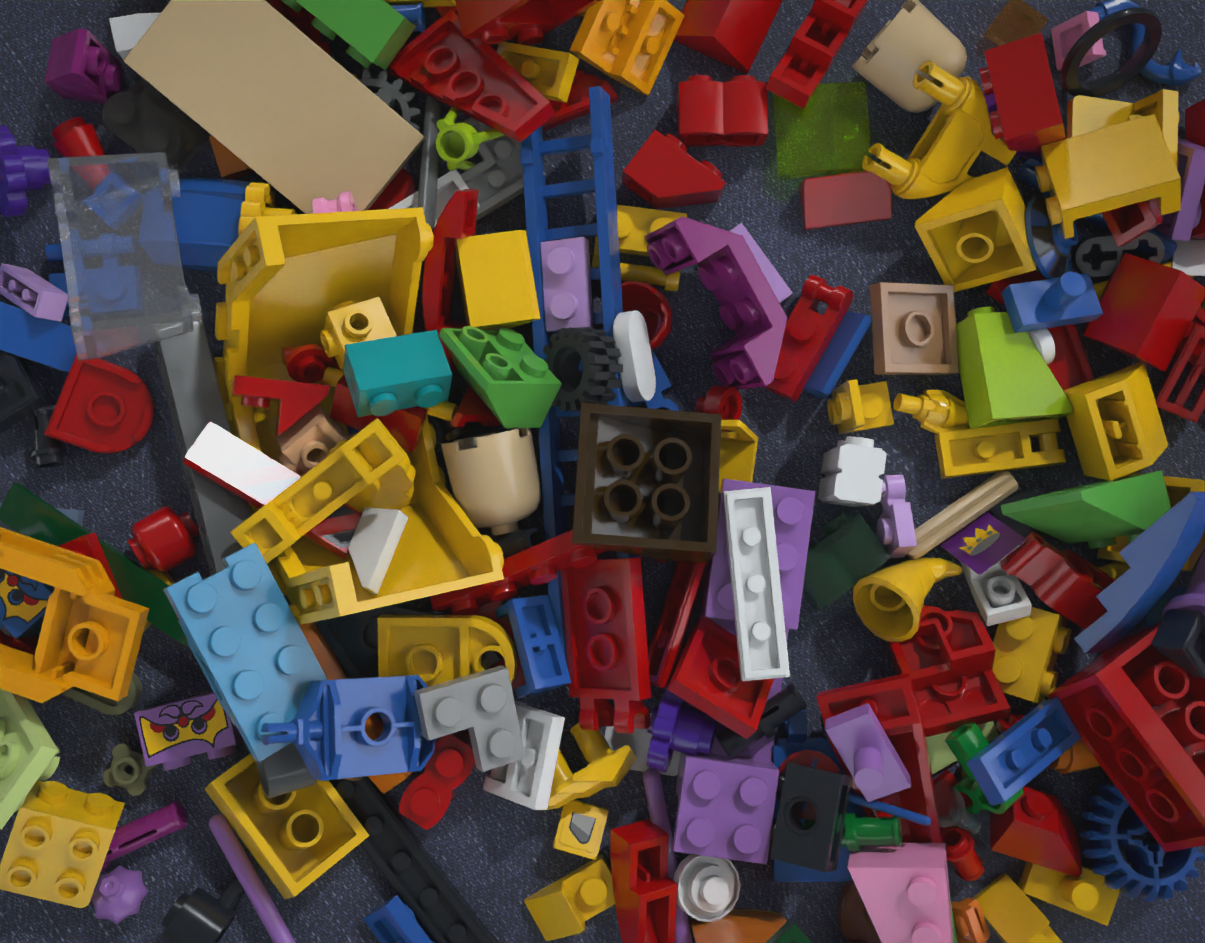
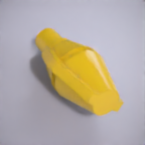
(935, 410)

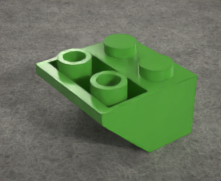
(503, 374)

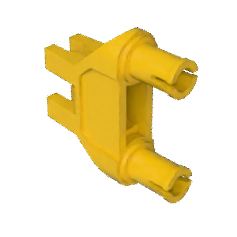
(947, 145)

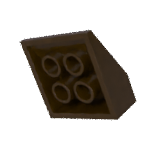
(647, 482)

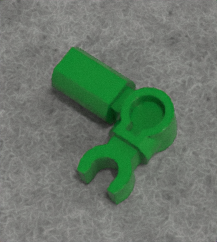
(964, 744)

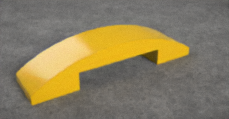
(321, 491)

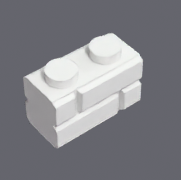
(852, 473)

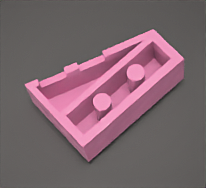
(905, 891)

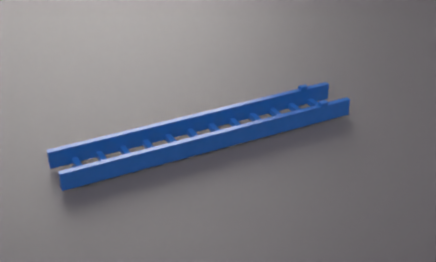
(608, 273)

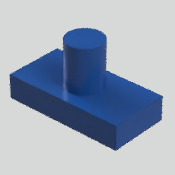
(1052, 302)

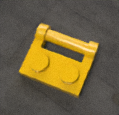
(632, 227)

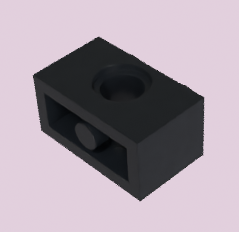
(829, 795)

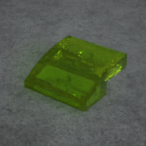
(825, 135)

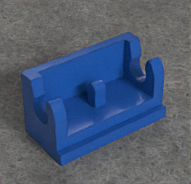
(536, 644)

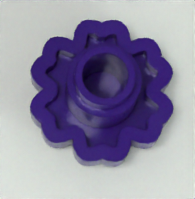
(20, 171)
(679, 729)

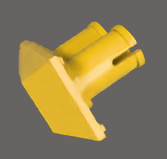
(603, 770)

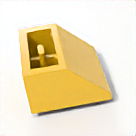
(1116, 423)

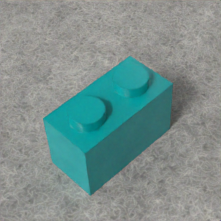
(397, 373)

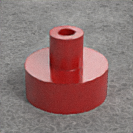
(722, 401)

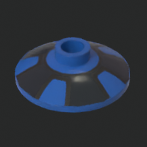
(1046, 241)

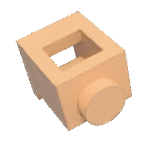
(310, 432)

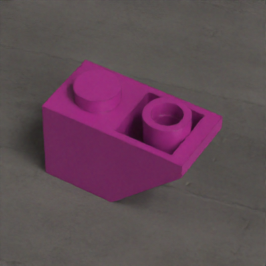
(83, 68)

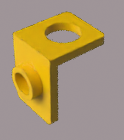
(737, 452)

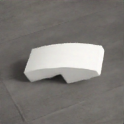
(997, 595)

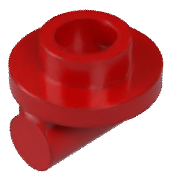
(306, 362)

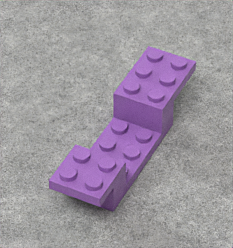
(723, 801)

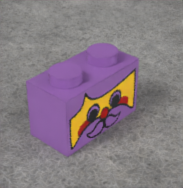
(184, 729)

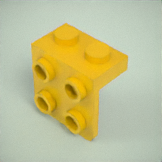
(1093, 113)
(59, 844)

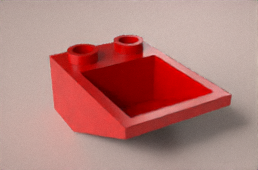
(516, 19)

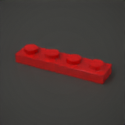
(530, 566)

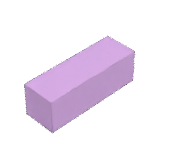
(32, 292)

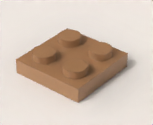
(913, 329)

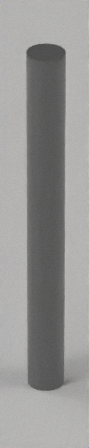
(429, 160)

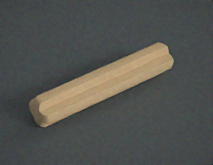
(963, 512)

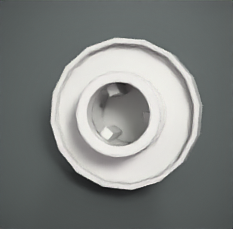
(706, 887)

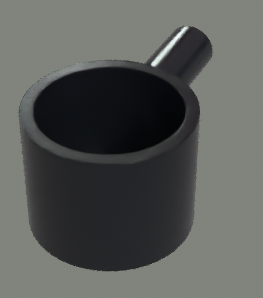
(201, 915)

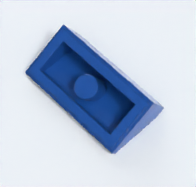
(837, 354)

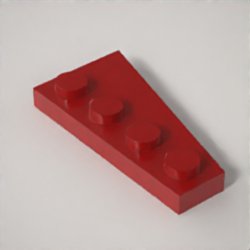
(471, 79)

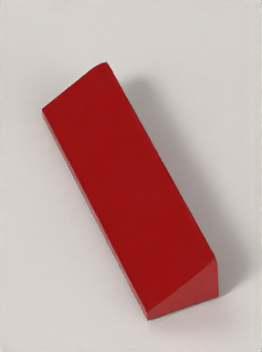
(675, 621)

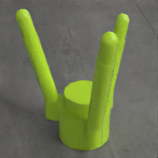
(460, 141)

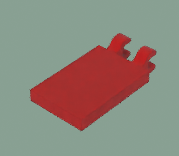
(607, 643)

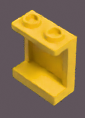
(1108, 172)

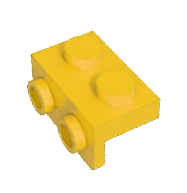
(1028, 654)

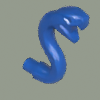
(1174, 73)

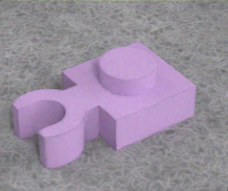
(896, 523)

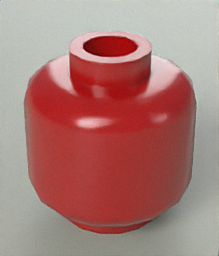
(164, 539)

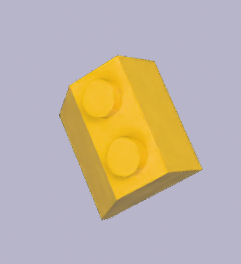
(978, 232)

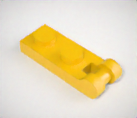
(998, 448)

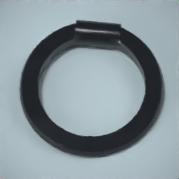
(1126, 72)

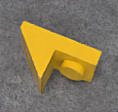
(572, 900)
(1013, 913)

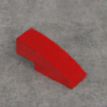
(640, 883)

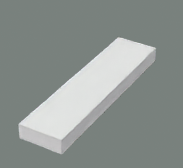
(755, 584)

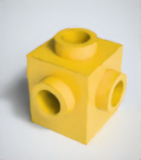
(354, 323)

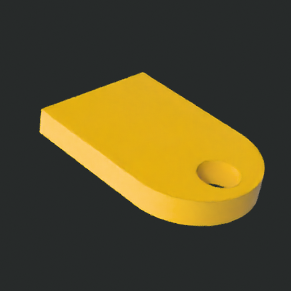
(440, 646)

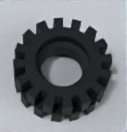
(598, 367)

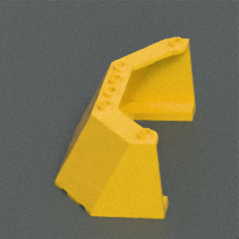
(277, 295)

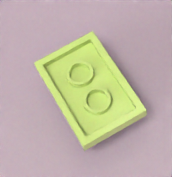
(25, 752)

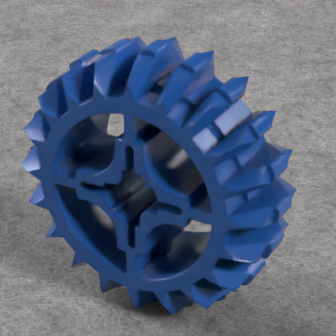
(1149, 872)

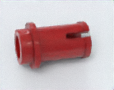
(962, 854)

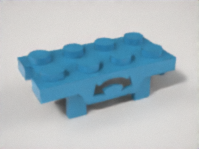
(247, 644)

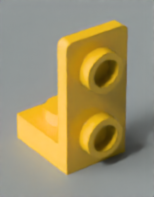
(860, 407)

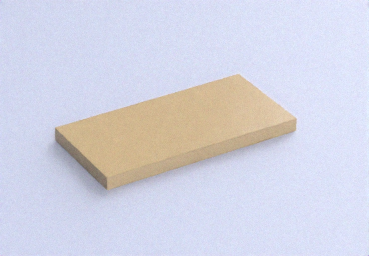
(275, 100)

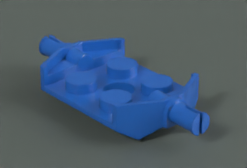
(333, 734)

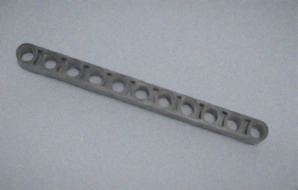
(193, 403)

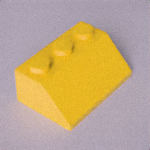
(289, 834)

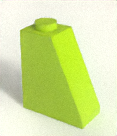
(1004, 373)

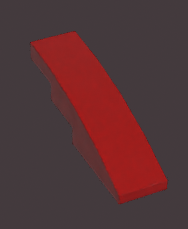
(814, 49)

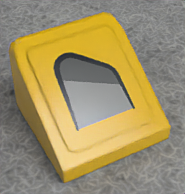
(580, 829)

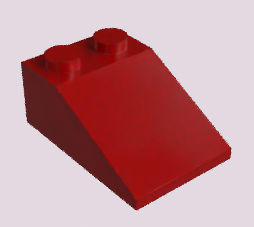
(1023, 95)

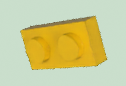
(545, 69)

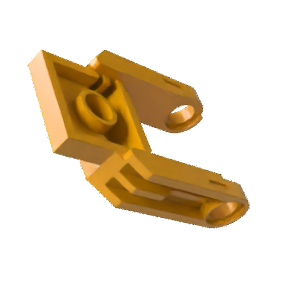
(86, 631)

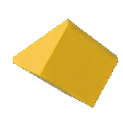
(497, 280)

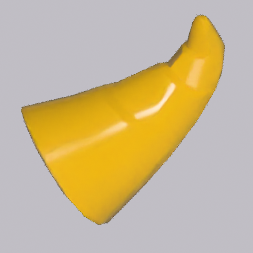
(894, 596)

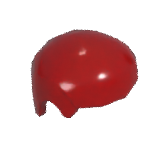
(652, 306)

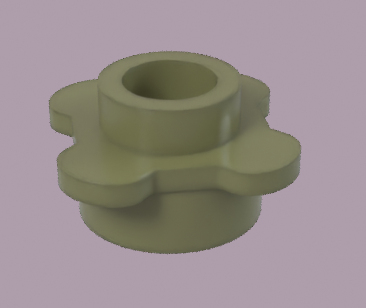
(117, 774)

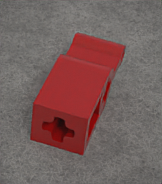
(1059, 579)

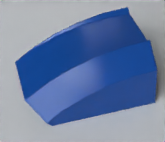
(207, 220)

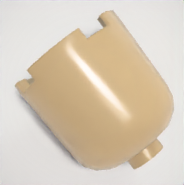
(902, 48)
(494, 478)

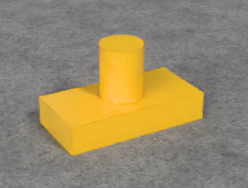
(1080, 895)

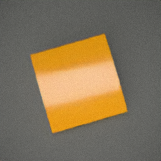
(628, 39)

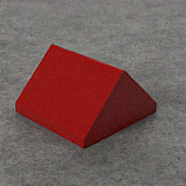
(727, 29)
(1146, 310)

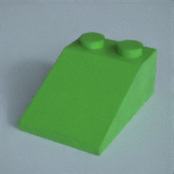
(1096, 510)

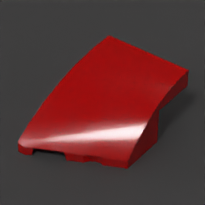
(951, 670)

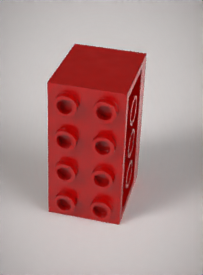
(1147, 734)

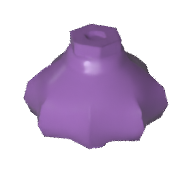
(118, 894)

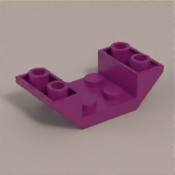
(739, 287)

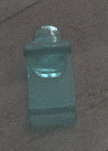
(959, 815)

